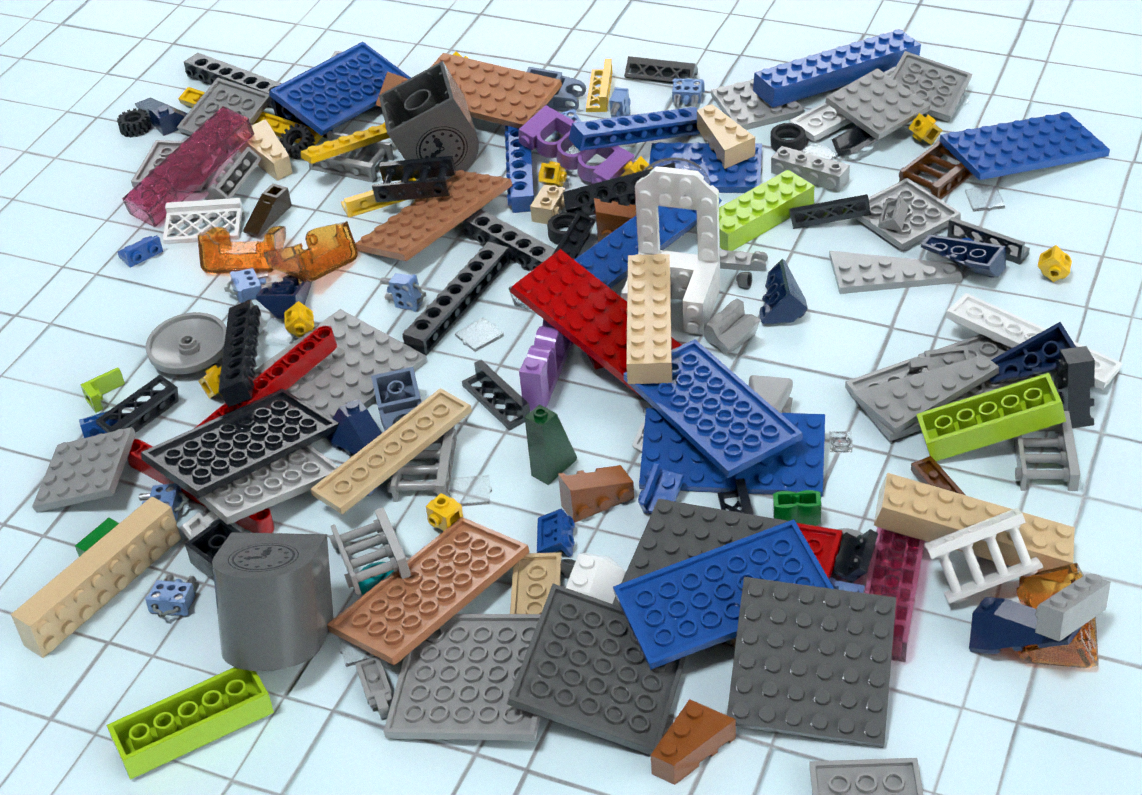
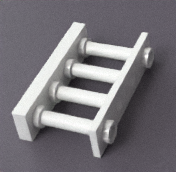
(985, 531)

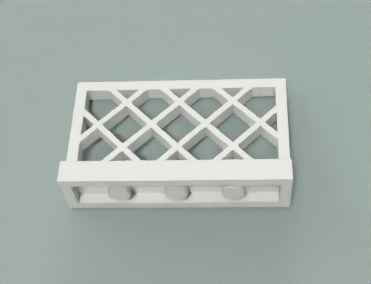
(202, 211)

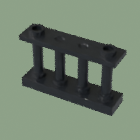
(419, 169)

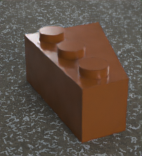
(611, 216)
(594, 491)
(689, 740)

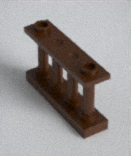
(947, 182)

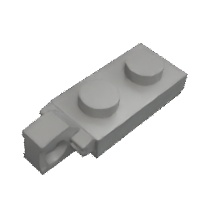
(938, 358)
(375, 685)

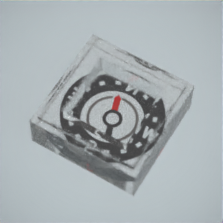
(840, 442)

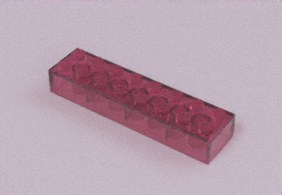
(188, 165)
(896, 573)

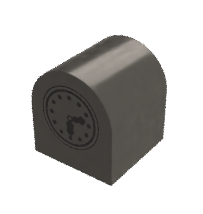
(430, 118)
(272, 598)

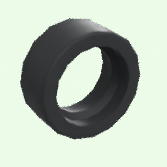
(788, 130)
(556, 222)

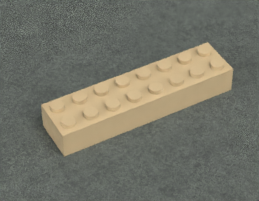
(649, 319)
(934, 512)
(96, 577)

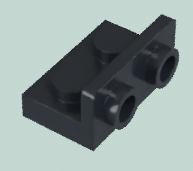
(855, 555)

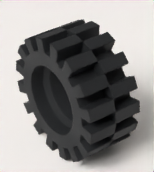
(134, 122)
(293, 134)

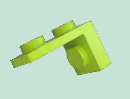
(101, 385)

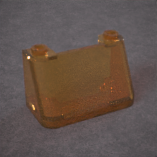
(327, 251)
(221, 255)
(1083, 649)

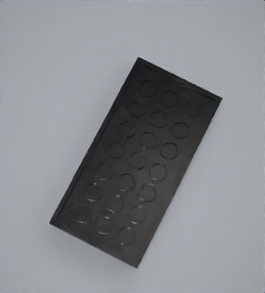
(239, 442)

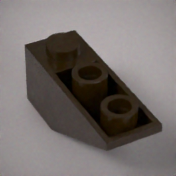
(269, 208)

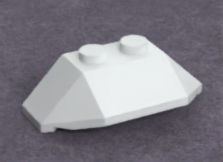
(595, 576)

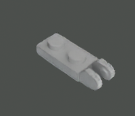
(743, 260)

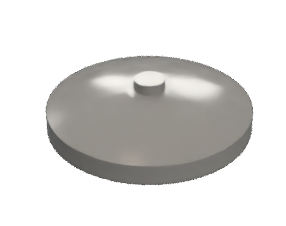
(186, 343)

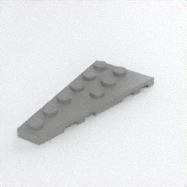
(873, 272)
(901, 399)

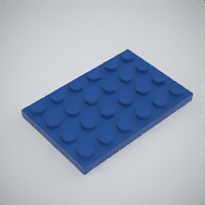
(734, 179)

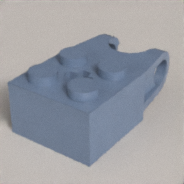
(566, 91)
(395, 394)

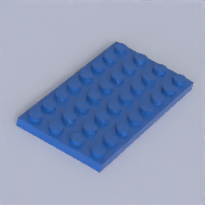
(336, 88)
(1023, 145)
(718, 411)
(791, 469)
(700, 597)

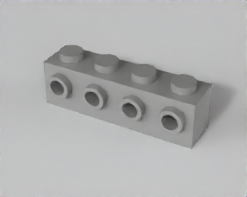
(812, 168)
(234, 175)
(1072, 607)

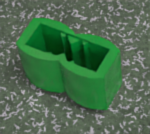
(800, 506)

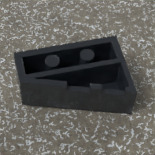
(1073, 384)

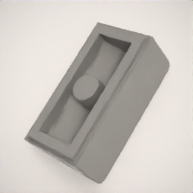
(893, 214)

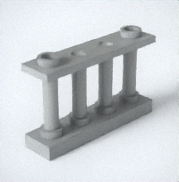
(354, 167)
(1067, 456)
(442, 469)
(386, 538)

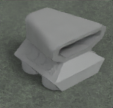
(731, 327)
(774, 391)

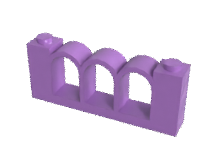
(549, 120)
(543, 365)

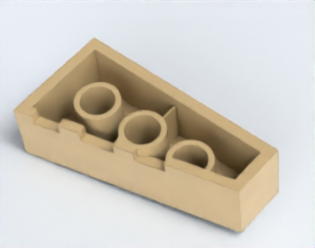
(725, 136)
(273, 154)

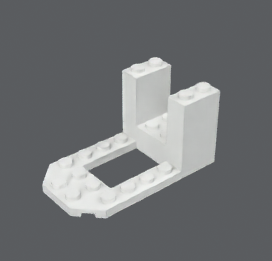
(693, 276)

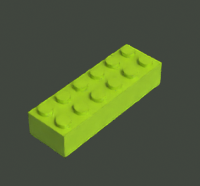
(762, 209)
(991, 417)
(189, 719)

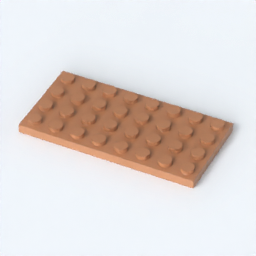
(500, 92)
(432, 217)
(442, 581)

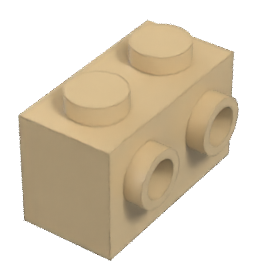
(547, 203)

